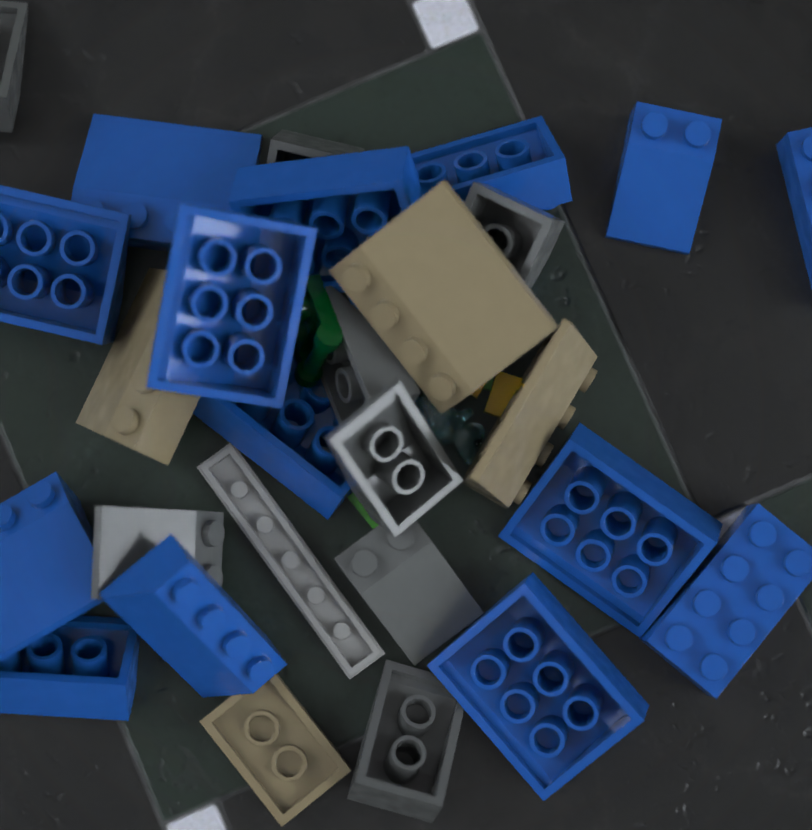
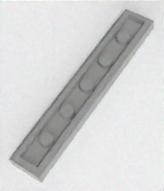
(291, 560)

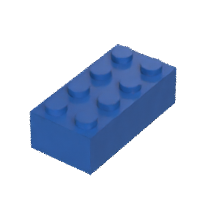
(732, 600)

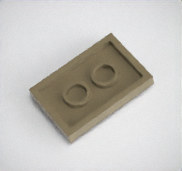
(276, 748)

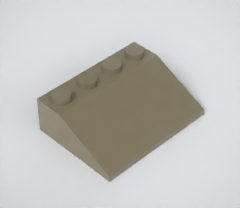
(443, 297)
(120, 401)
(531, 417)

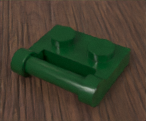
(316, 334)

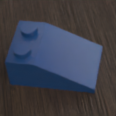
(662, 177)

